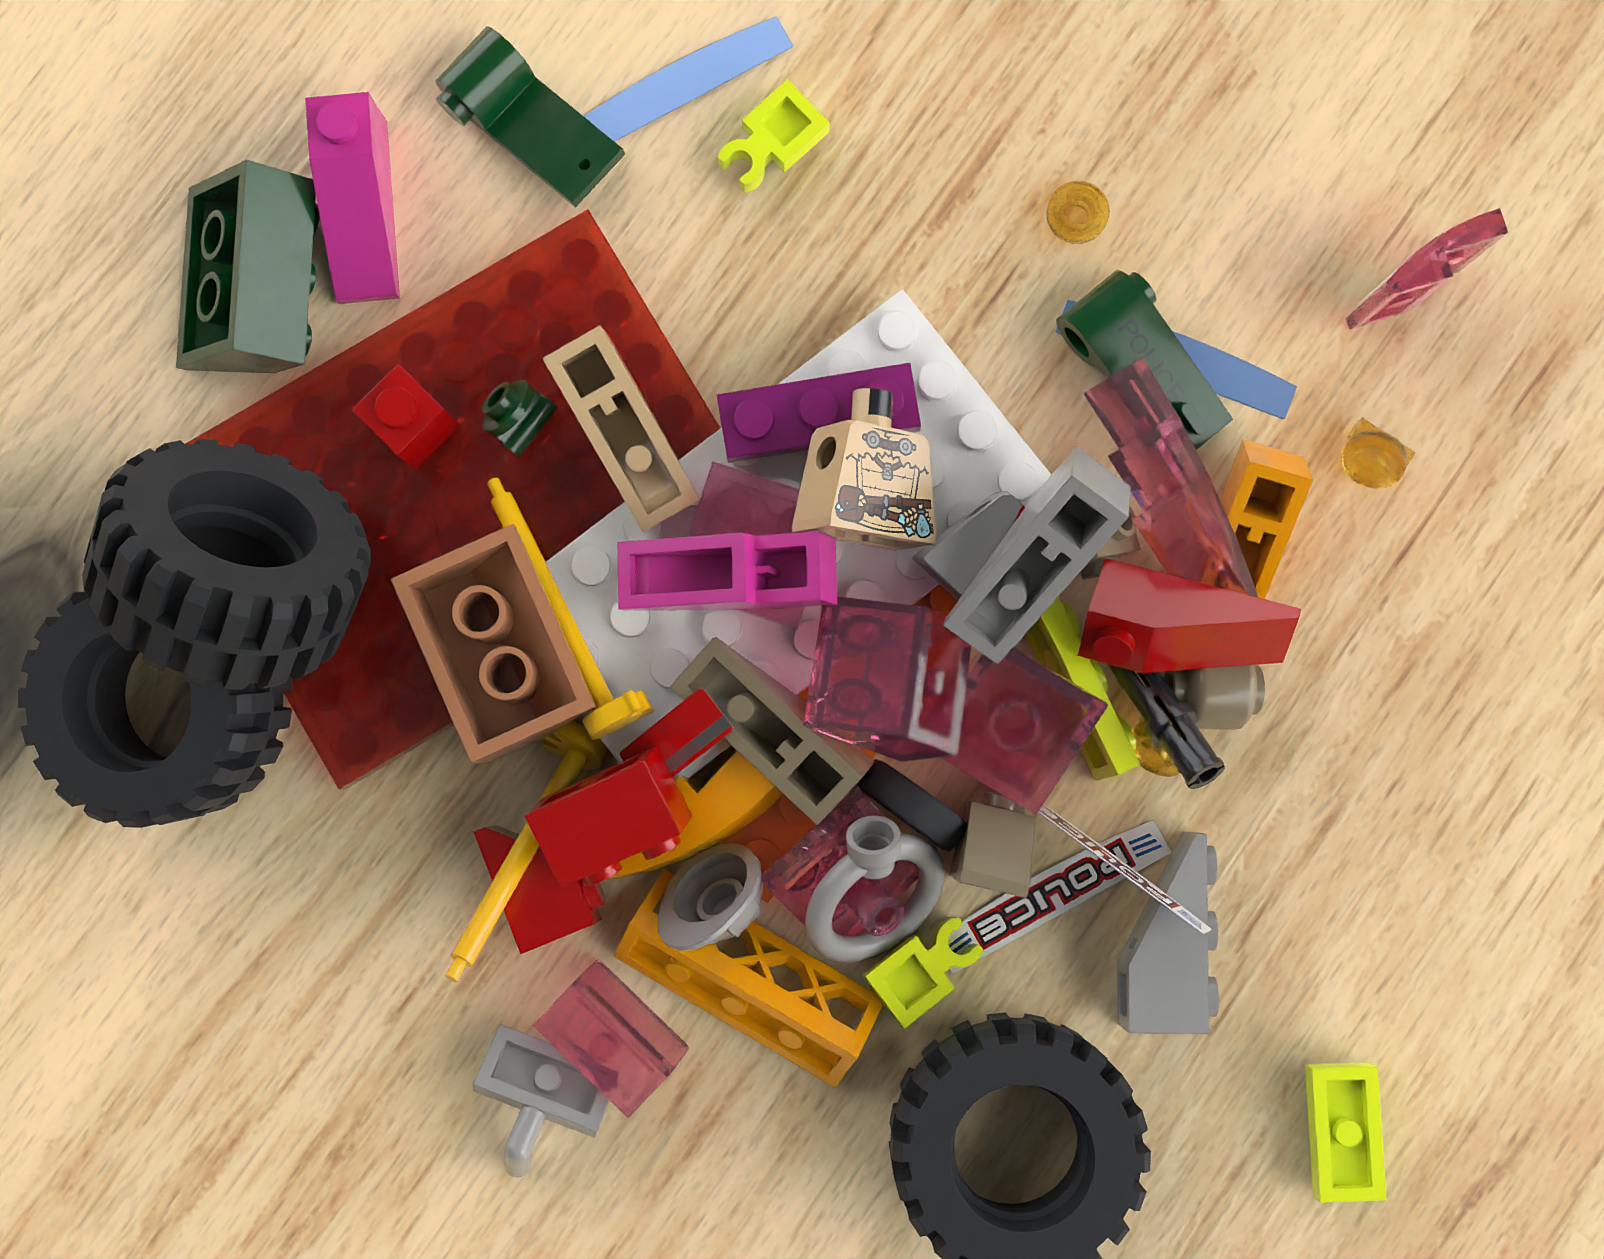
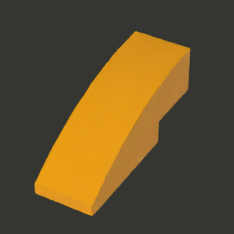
(718, 812)

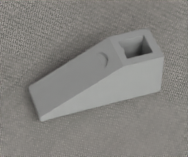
(1165, 959)

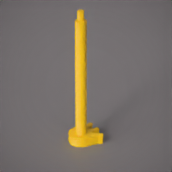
(609, 713)
(578, 752)

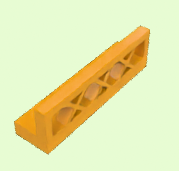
(751, 998)

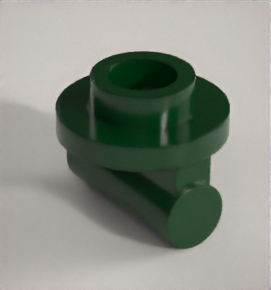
(516, 414)

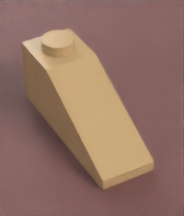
(621, 428)

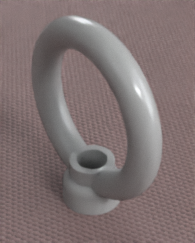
(872, 851)

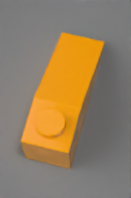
(1263, 505)

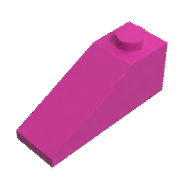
(354, 195)

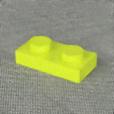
(1345, 1132)

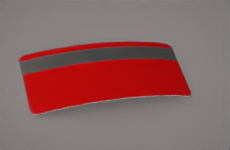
(683, 732)

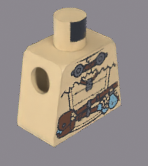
(868, 480)

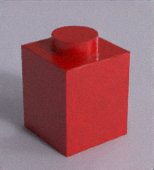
(405, 417)

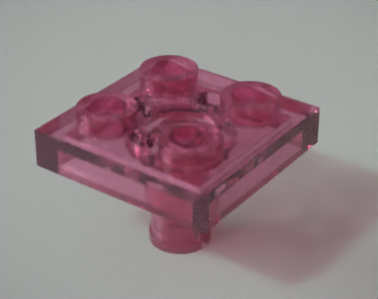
(867, 902)

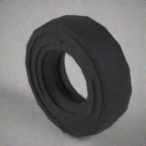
(913, 805)

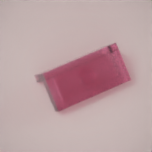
(612, 1037)

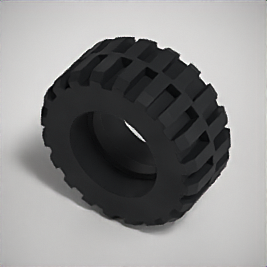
(224, 564)
(95, 755)
(1082, 1206)

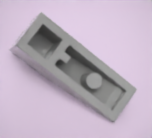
(1041, 554)

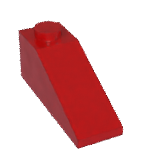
(1177, 624)

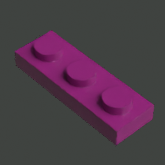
(787, 414)

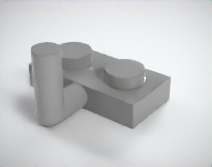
(541, 1084)

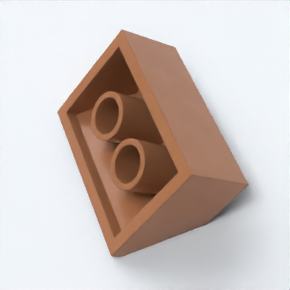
(494, 645)

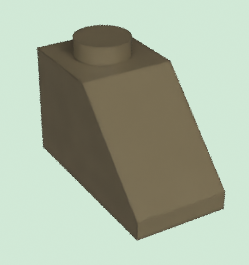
(995, 846)

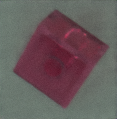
(1022, 726)

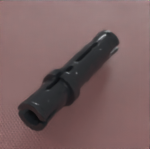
(1192, 755)

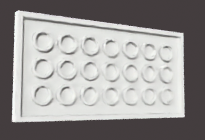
(970, 459)

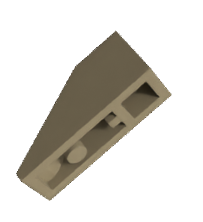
(770, 731)

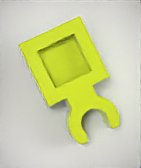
(779, 131)
(914, 976)

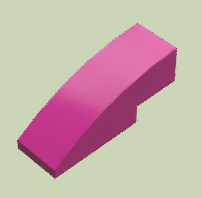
(727, 572)

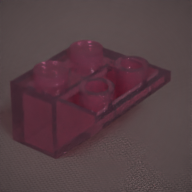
(888, 679)

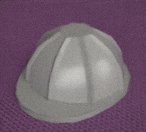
(711, 897)

